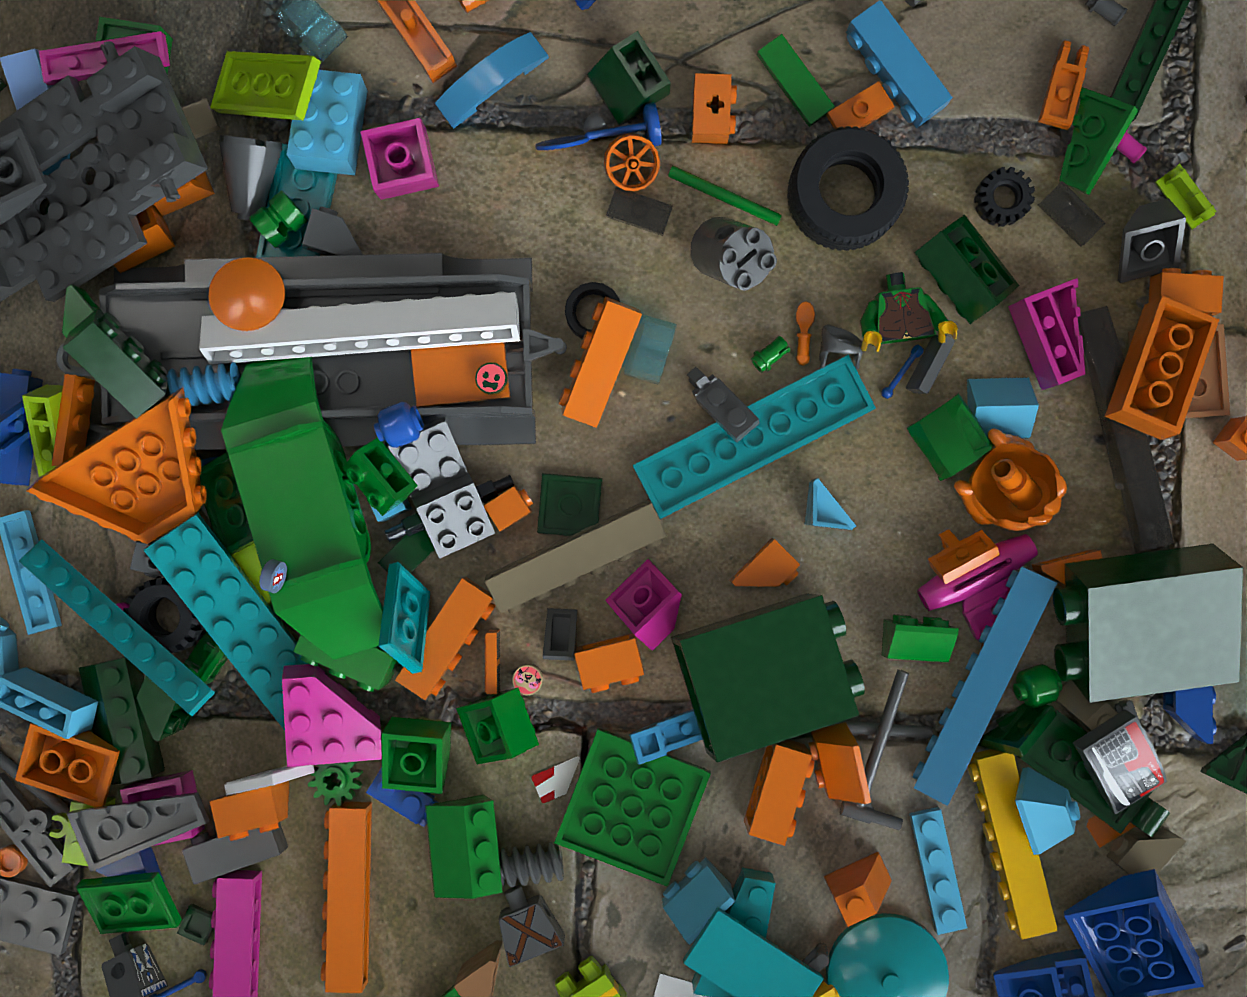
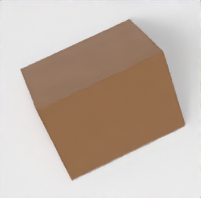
(479, 973)

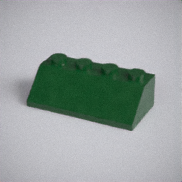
(121, 718)

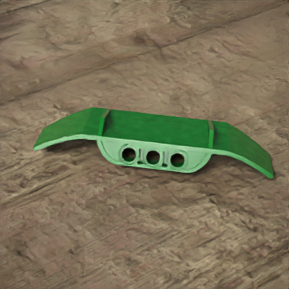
(302, 506)

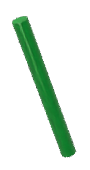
(724, 195)

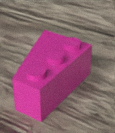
(1051, 334)

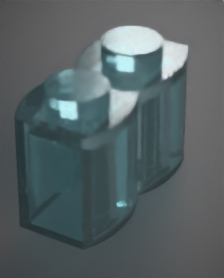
(311, 25)
(649, 349)

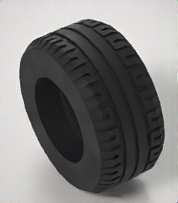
(872, 156)

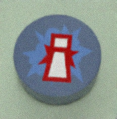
(273, 576)

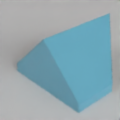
(824, 509)

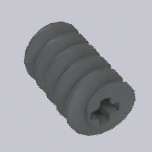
(531, 865)

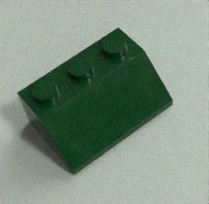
(966, 269)

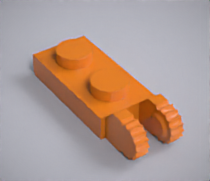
(1064, 88)

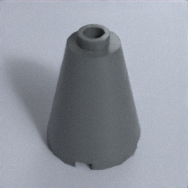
(248, 172)

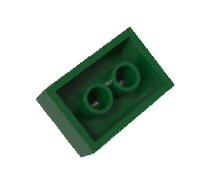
(117, 362)

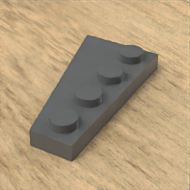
(130, 827)

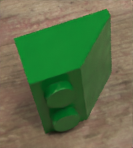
(498, 726)
(415, 754)

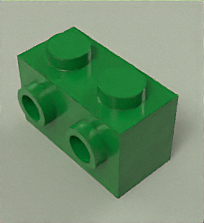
(379, 476)

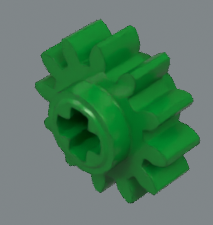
(332, 790)

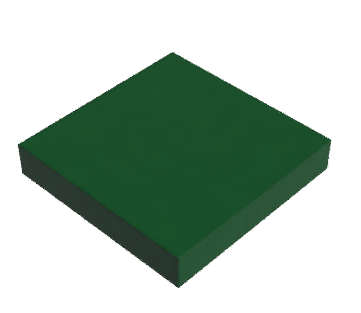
(568, 504)

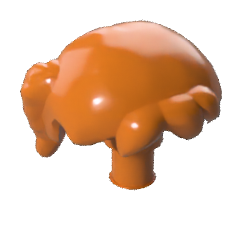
(1013, 485)

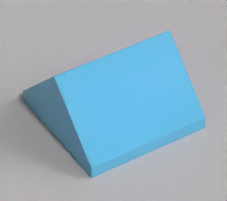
(1003, 404)

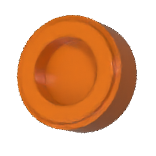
(11, 861)

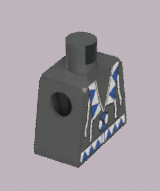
(132, 970)

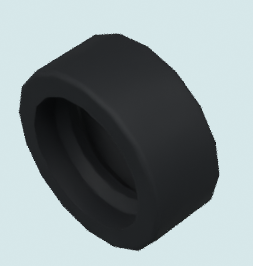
(577, 295)

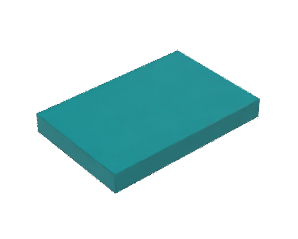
(404, 618)

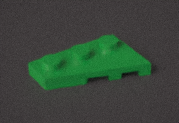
(1095, 137)

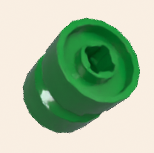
(278, 219)

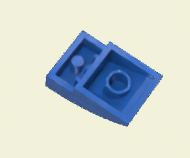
(1047, 976)

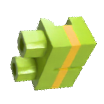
(596, 982)

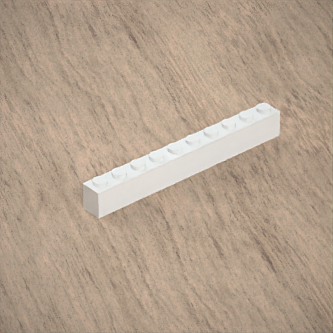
(367, 328)

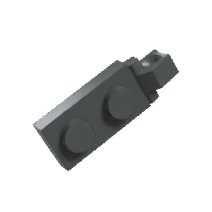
(722, 405)

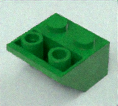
(918, 640)

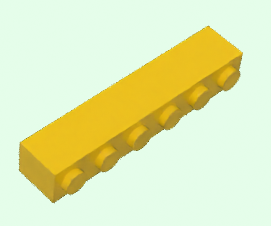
(1019, 870)

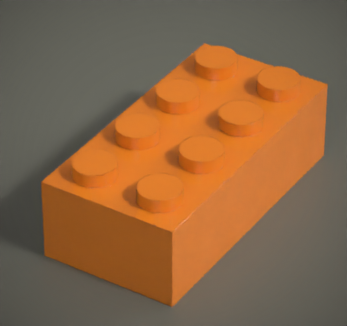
(1162, 368)

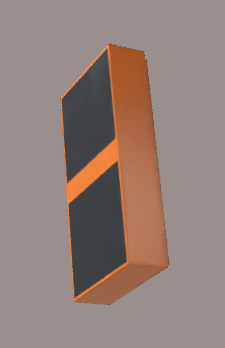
(492, 662)

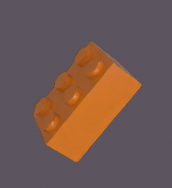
(778, 791)

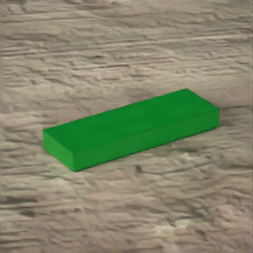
(795, 80)

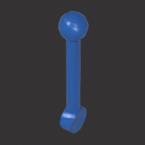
(916, 352)
(198, 977)

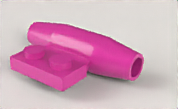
(981, 586)

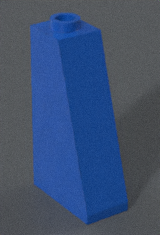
(17, 464)

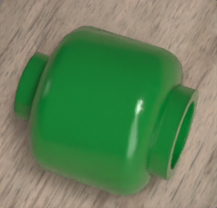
(1037, 686)

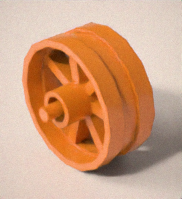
(631, 162)

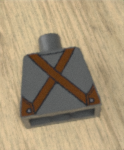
(528, 927)

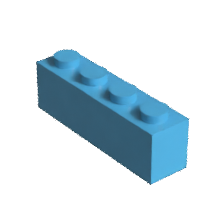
(897, 64)

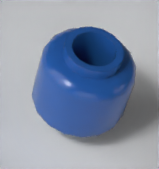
(399, 424)

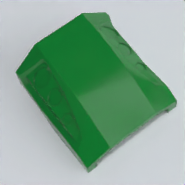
(950, 437)

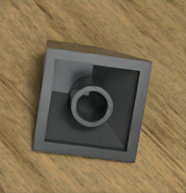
(1151, 240)

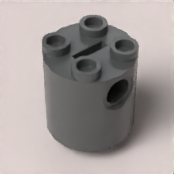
(732, 252)

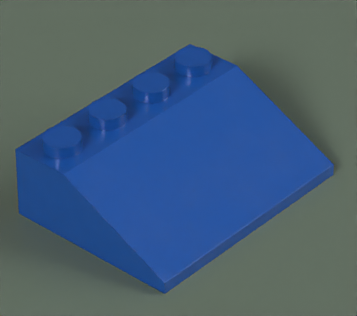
(1135, 938)

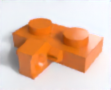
(962, 555)

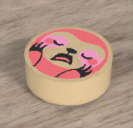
(527, 679)

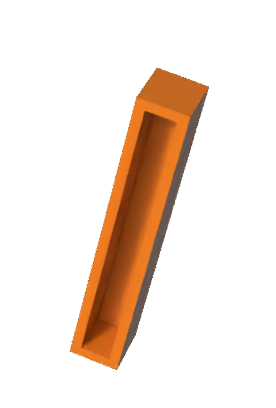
(347, 897)

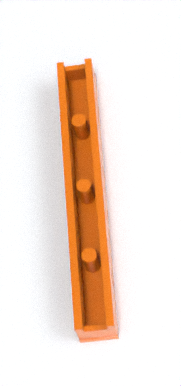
(419, 37)

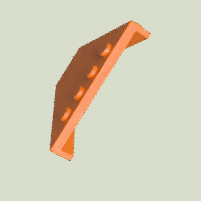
(136, 477)

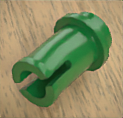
(770, 354)

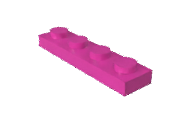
(86, 59)

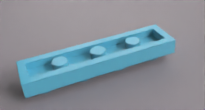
(34, 597)
(938, 870)

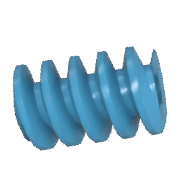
(206, 386)

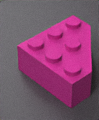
(325, 720)

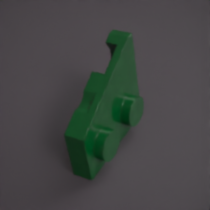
(1019, 729)
(1230, 766)

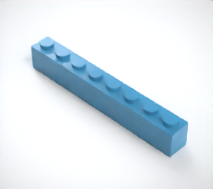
(984, 685)

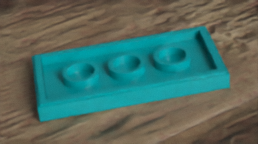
(307, 191)
(748, 962)

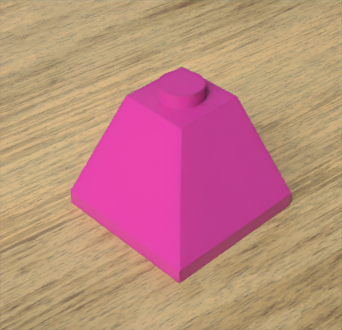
(647, 604)

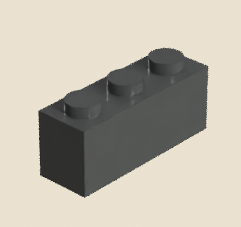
(215, 856)

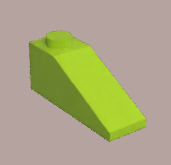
(42, 416)

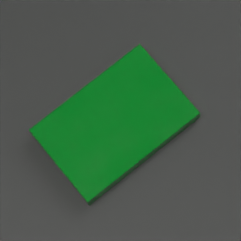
(129, 903)

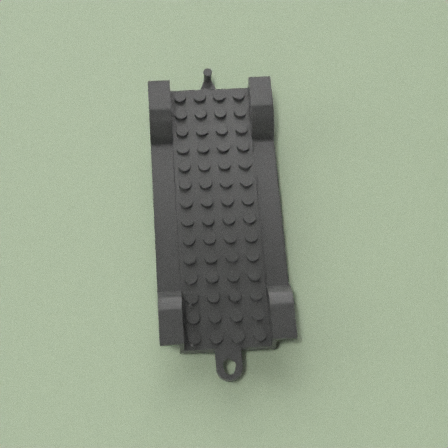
(167, 306)

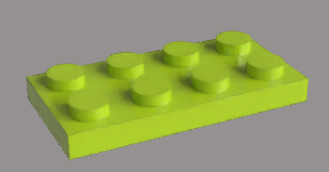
(265, 85)

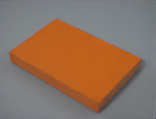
(449, 373)

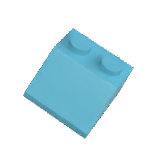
(696, 898)

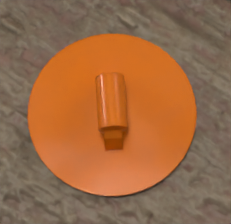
(246, 294)

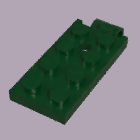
(1059, 761)

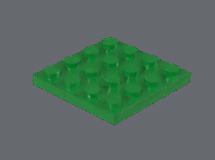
(632, 811)

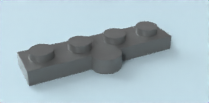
(31, 832)

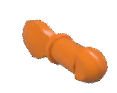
(805, 318)

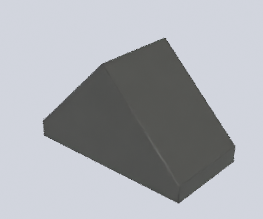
(560, 634)

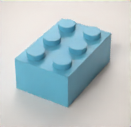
(332, 125)

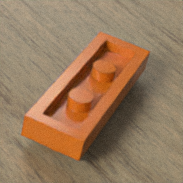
(73, 417)

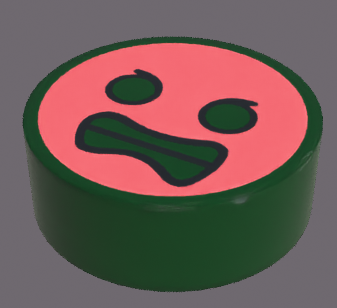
(491, 378)

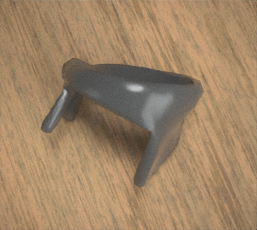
(839, 341)

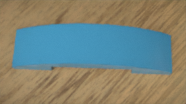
(490, 76)
(664, 736)

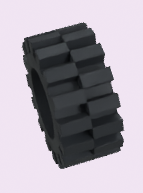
(1021, 191)

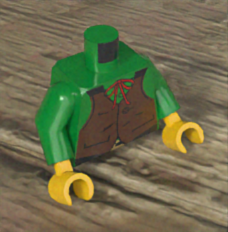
(903, 316)

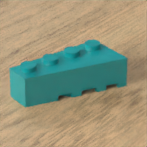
(752, 907)

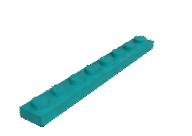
(117, 627)

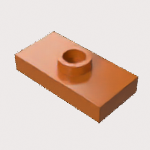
(861, 108)

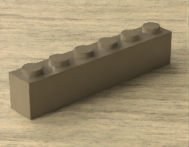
(575, 556)

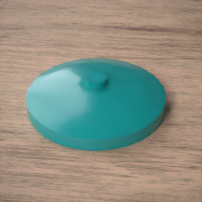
(887, 959)

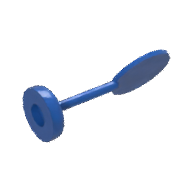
(650, 124)

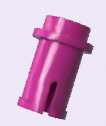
(1131, 147)

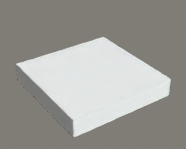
(267, 778)

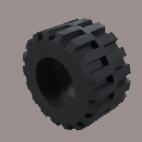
(143, 612)

